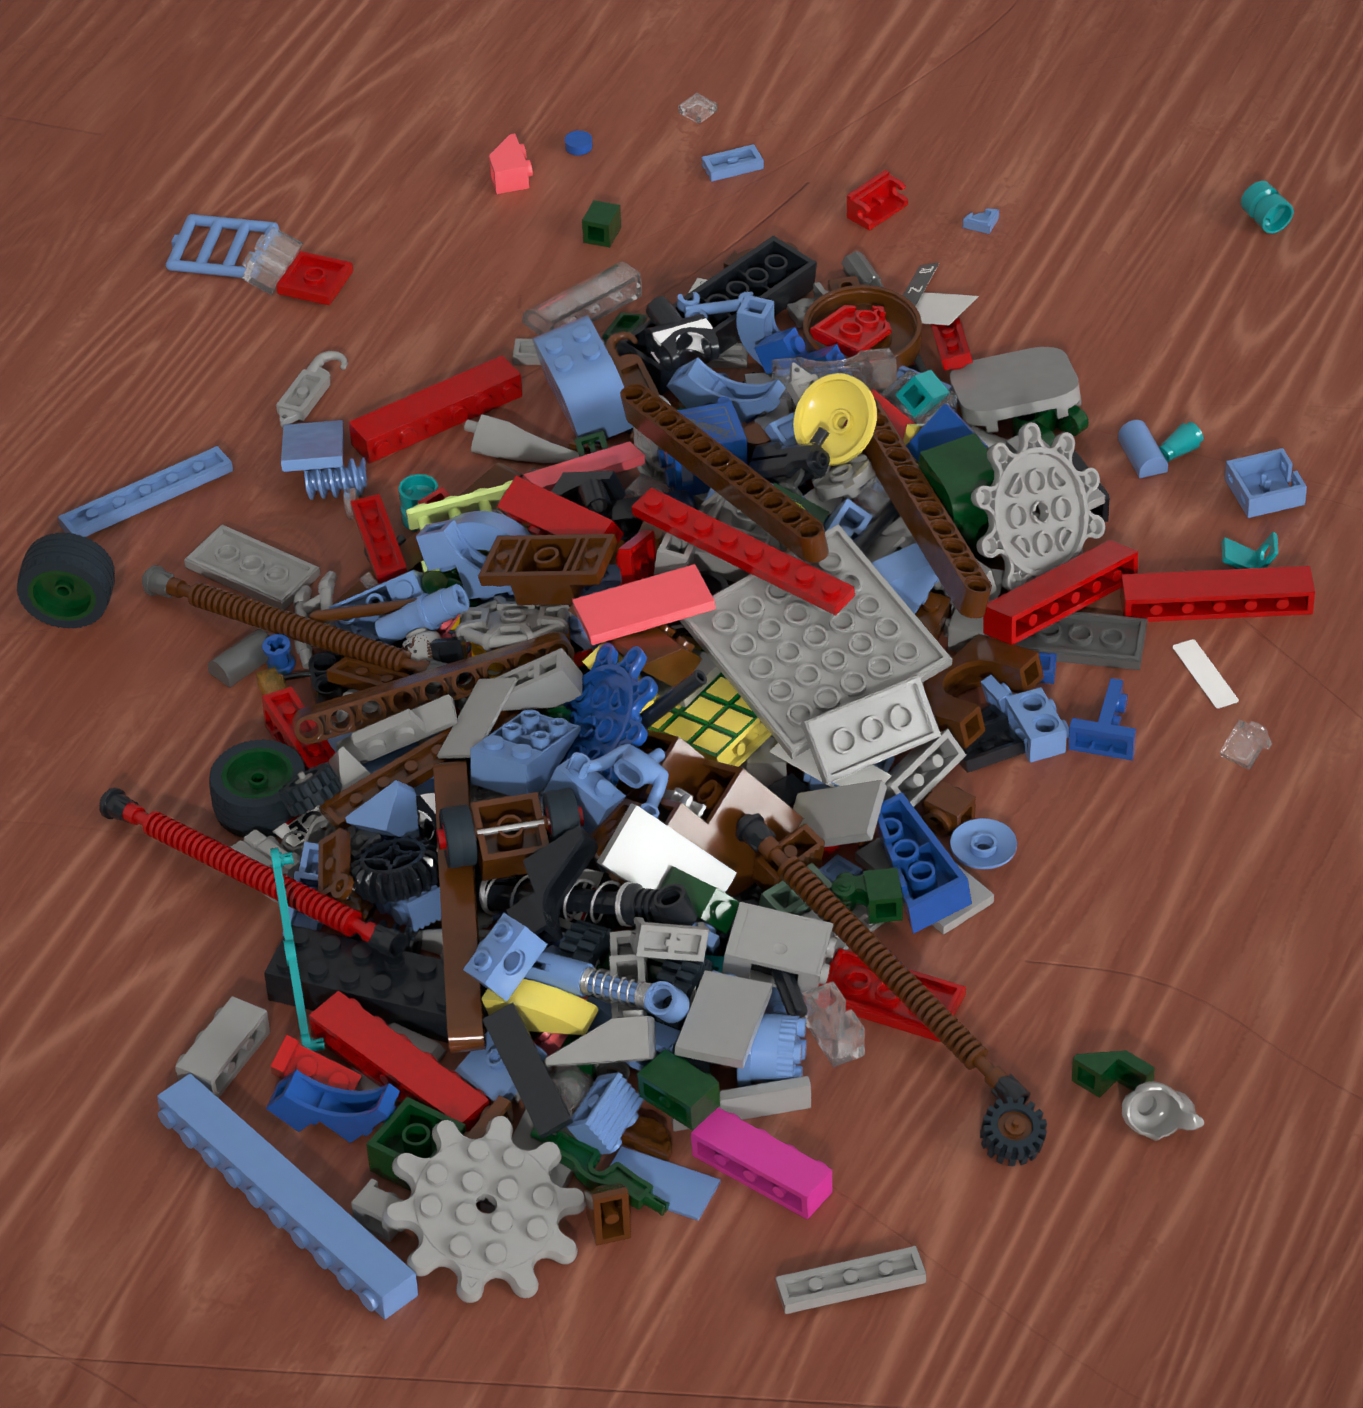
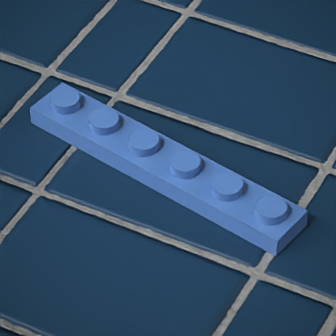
(146, 493)

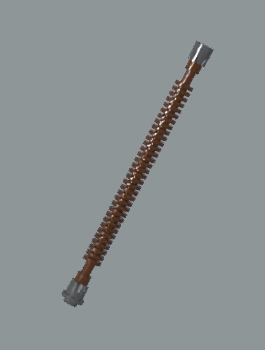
(279, 621)

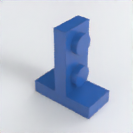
(1106, 735)

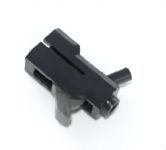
(792, 464)

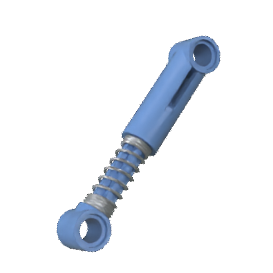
(583, 979)

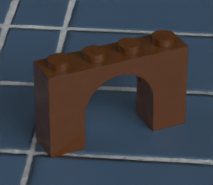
(977, 660)

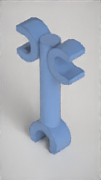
(693, 307)

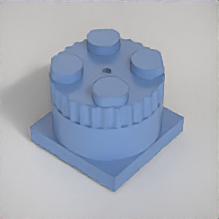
(775, 1051)

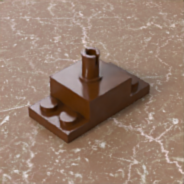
(547, 566)

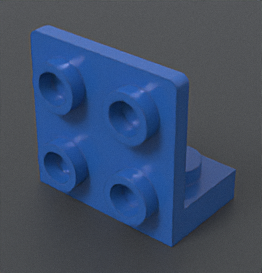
(940, 429)

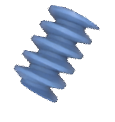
(336, 479)

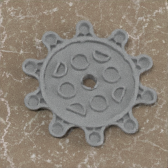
(1030, 479)
(479, 1243)

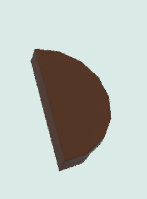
(649, 1138)

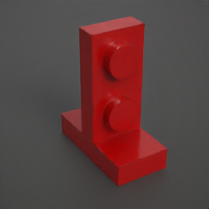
(317, 1067)

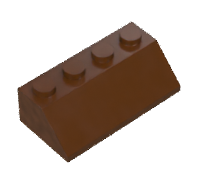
(667, 656)

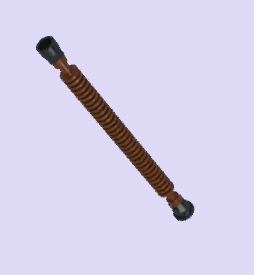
(880, 961)

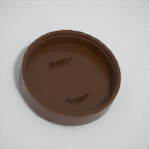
(900, 313)

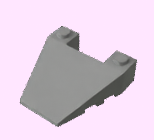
(677, 553)

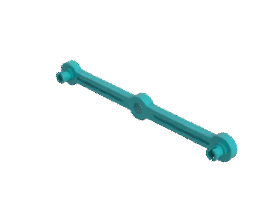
(278, 861)

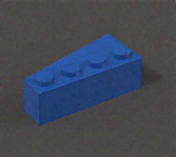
(927, 873)

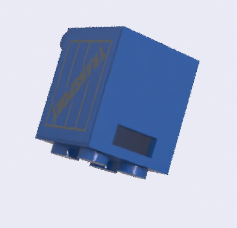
(722, 425)

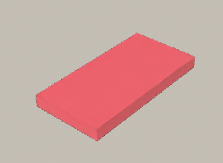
(643, 604)

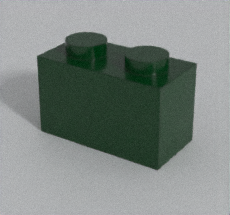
(679, 1089)

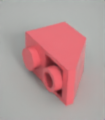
(509, 166)

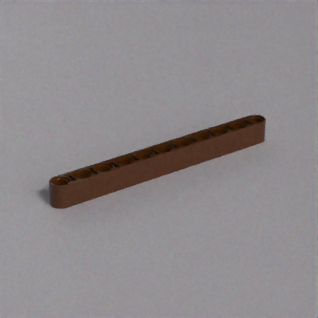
(725, 473)
(927, 519)
(459, 922)

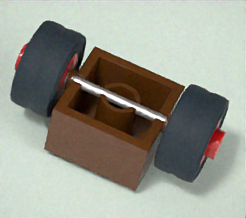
(505, 830)

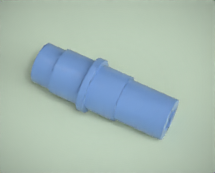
(426, 611)

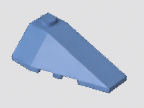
(908, 575)

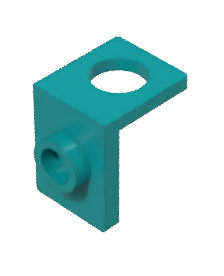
(1245, 558)

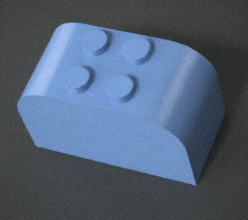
(583, 378)

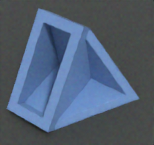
(389, 812)

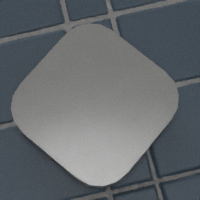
(1015, 386)

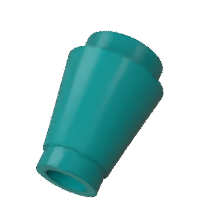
(1182, 441)

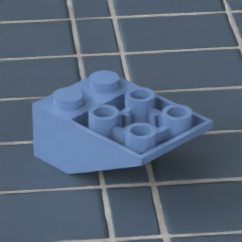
(399, 588)
(522, 753)

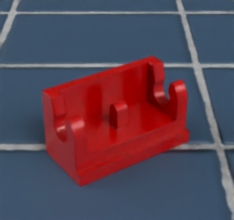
(876, 200)

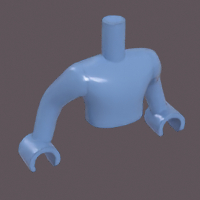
(631, 767)

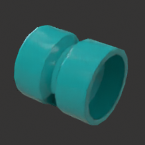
(1267, 207)
(412, 490)

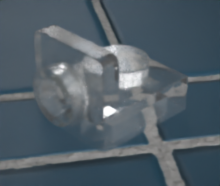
(1245, 743)

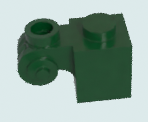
(876, 890)

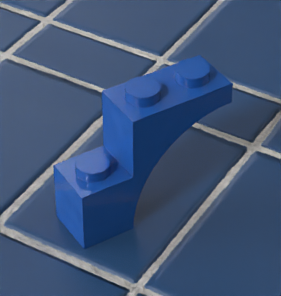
(790, 345)
(347, 1112)

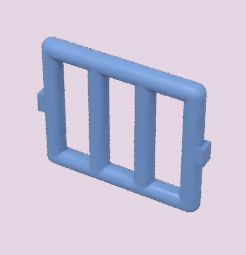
(216, 224)

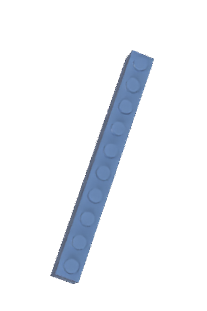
(287, 1197)

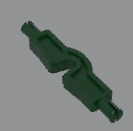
(583, 1160)

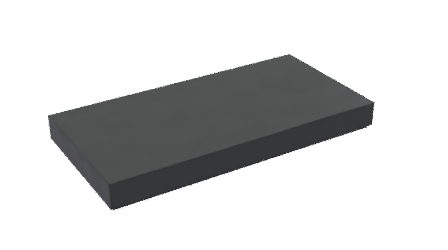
(1093, 640)

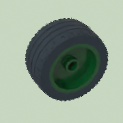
(66, 580)
(247, 785)

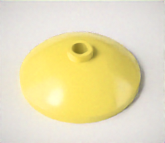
(828, 405)

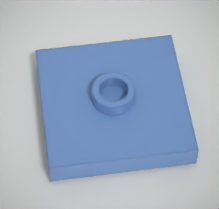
(487, 1071)

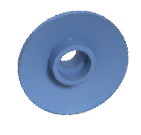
(983, 843)

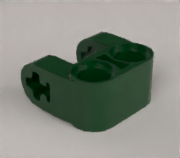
(1048, 421)

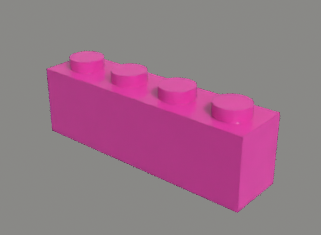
(762, 1162)

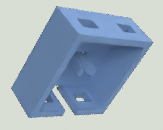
(1262, 483)

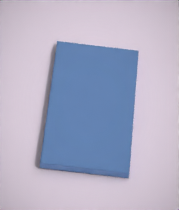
(681, 1187)

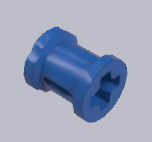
(277, 650)

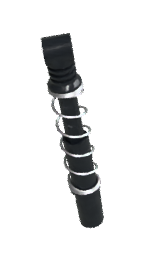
(663, 905)

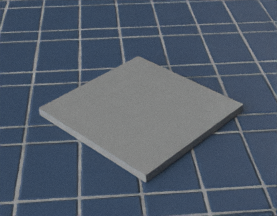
(804, 661)

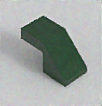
(1101, 1070)

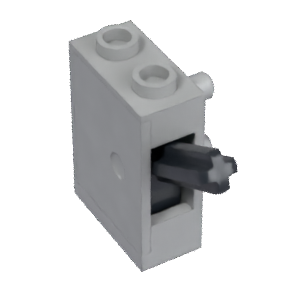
(780, 951)

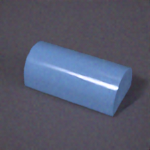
(1142, 449)

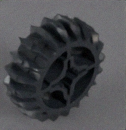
(395, 870)

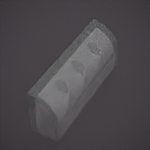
(591, 297)

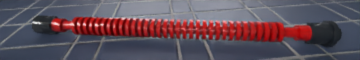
(300, 897)

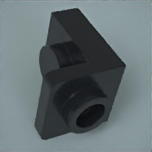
(449, 651)

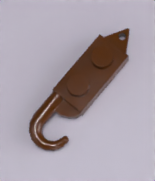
(629, 366)

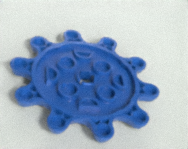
(612, 704)

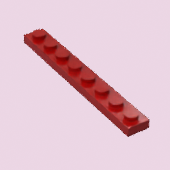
(743, 551)

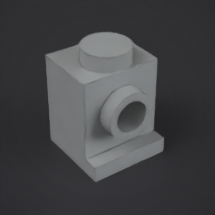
(369, 1207)

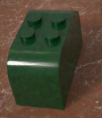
(953, 474)

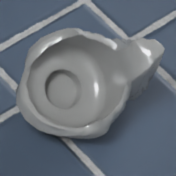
(1159, 1111)

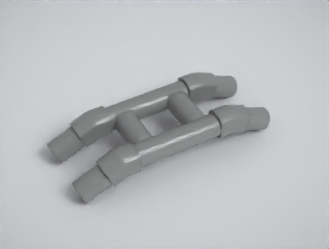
(304, 606)

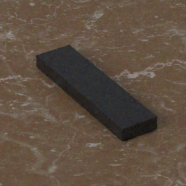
(527, 1070)

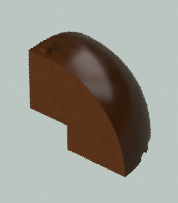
(729, 796)

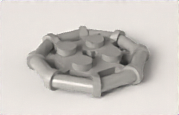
(506, 623)

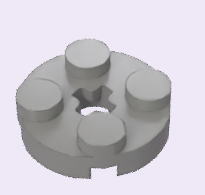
(844, 479)

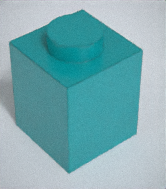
(922, 393)

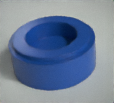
(578, 142)

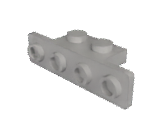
(400, 730)

